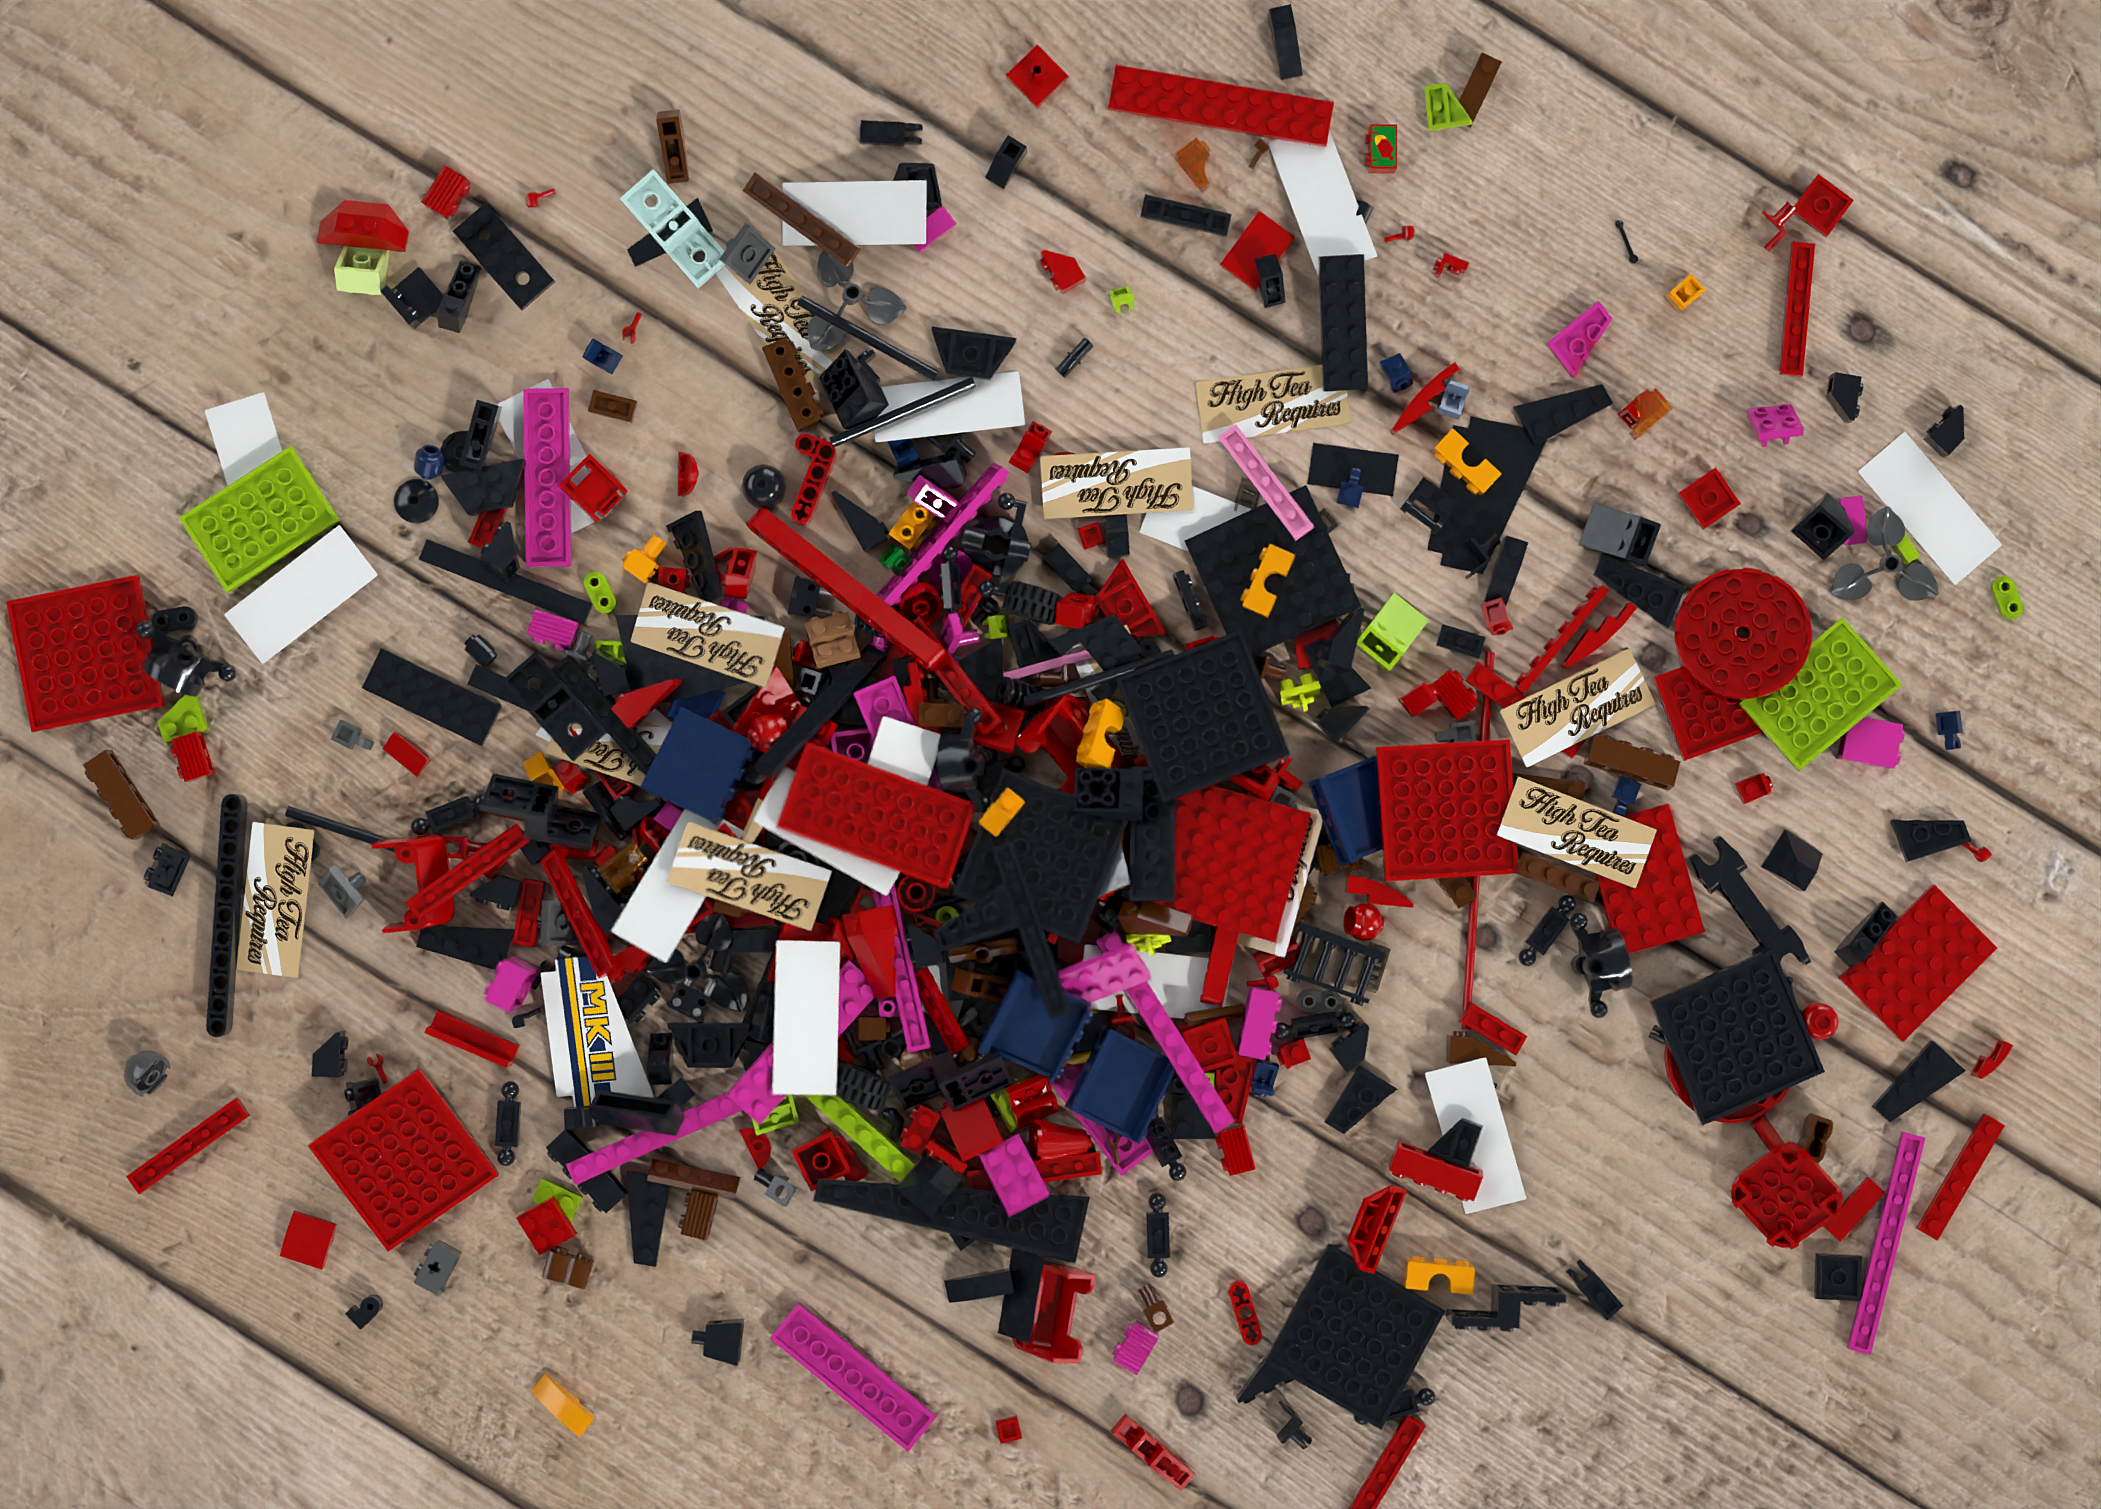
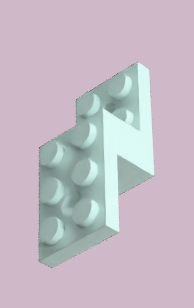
(674, 228)

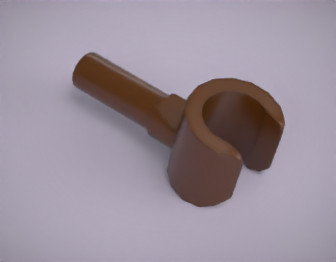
(1262, 145)
(1114, 1146)

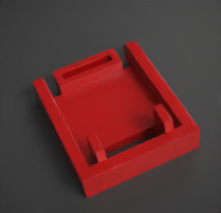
(595, 491)

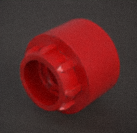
(911, 903)

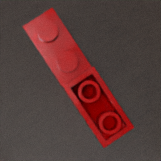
(915, 694)
(632, 959)

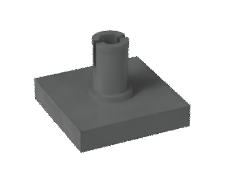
(747, 253)
(343, 890)
(555, 925)

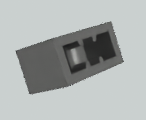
(436, 1280)

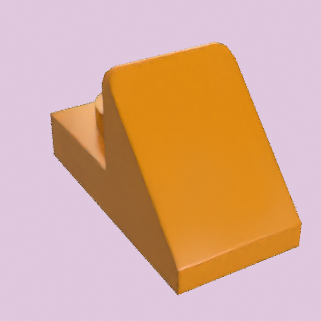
(1685, 293)
(541, 771)
(1001, 812)

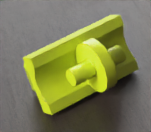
(1299, 695)
(1148, 942)

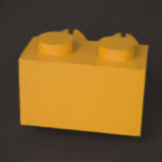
(912, 526)
(642, 562)

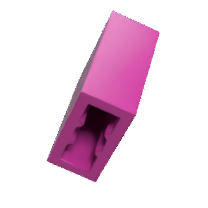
(1872, 743)

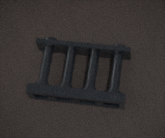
(1351, 950)

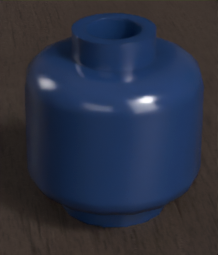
(429, 462)

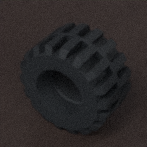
(1031, 602)
(862, 1086)

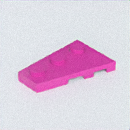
(1578, 338)

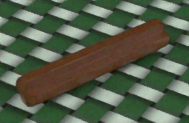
(1212, 1014)

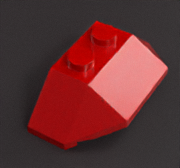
(364, 227)
(1374, 1226)

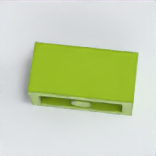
(1906, 550)

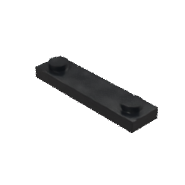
(1185, 215)

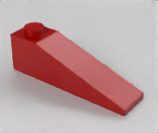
(872, 940)

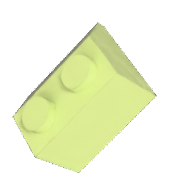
(361, 270)

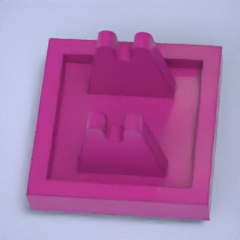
(1775, 423)

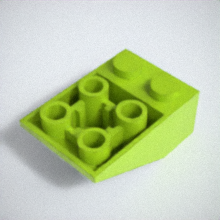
(1391, 632)

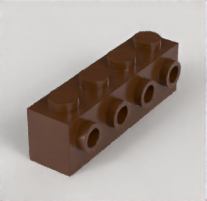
(792, 384)
(1632, 762)
(121, 795)

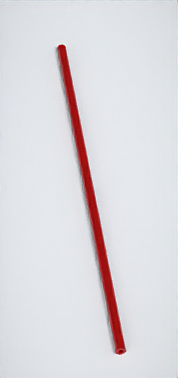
(1475, 880)

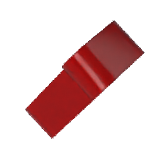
(810, 482)

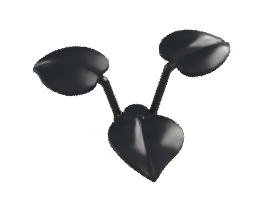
(716, 934)

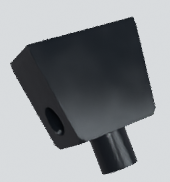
(721, 1340)

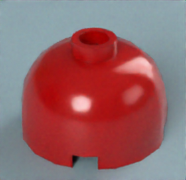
(921, 601)

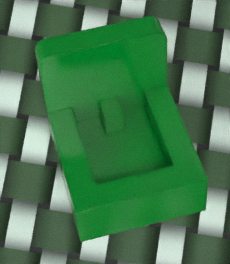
(895, 560)

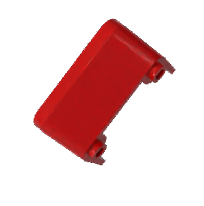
(431, 862)

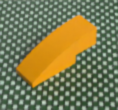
(563, 1405)

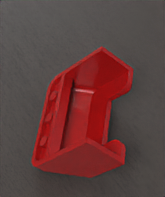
(1060, 733)
(1055, 1314)

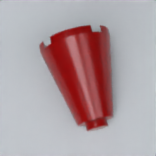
(1056, 1141)

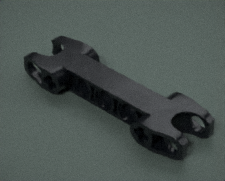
(1727, 878)

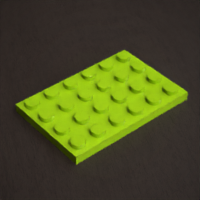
(259, 519)
(1826, 698)

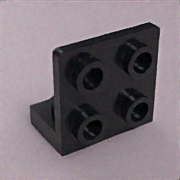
(414, 297)

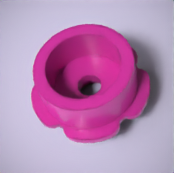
(881, 643)

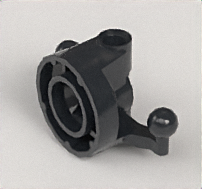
(1000, 565)
(177, 664)
(962, 760)
(1605, 962)

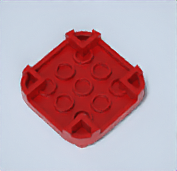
(1787, 1195)

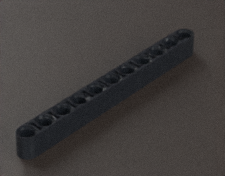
(219, 923)

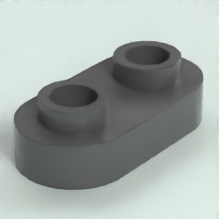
(1320, 1000)

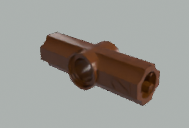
(984, 949)

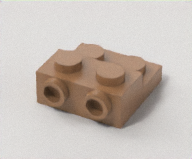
(832, 639)

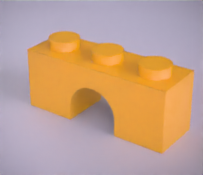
(1450, 452)
(1273, 561)
(1103, 719)
(1419, 1272)

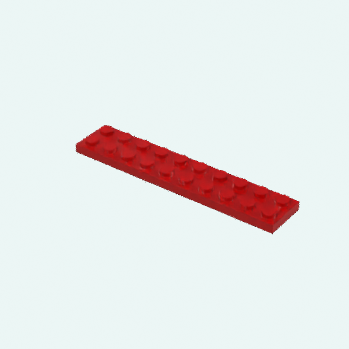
(1220, 106)

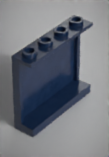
(699, 765)
(1350, 810)
(1026, 1034)
(1121, 1085)

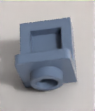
(1453, 399)

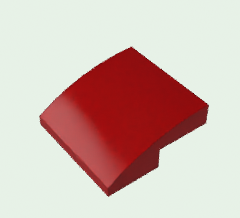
(1322, 631)
(1031, 1100)
(308, 1240)

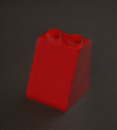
(972, 1128)

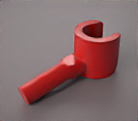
(532, 198)
(1407, 234)
(630, 330)
(1981, 855)
(1271, 982)
(378, 1066)

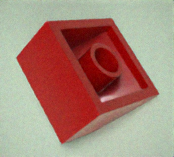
(820, 1159)

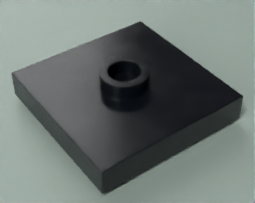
(1838, 1277)

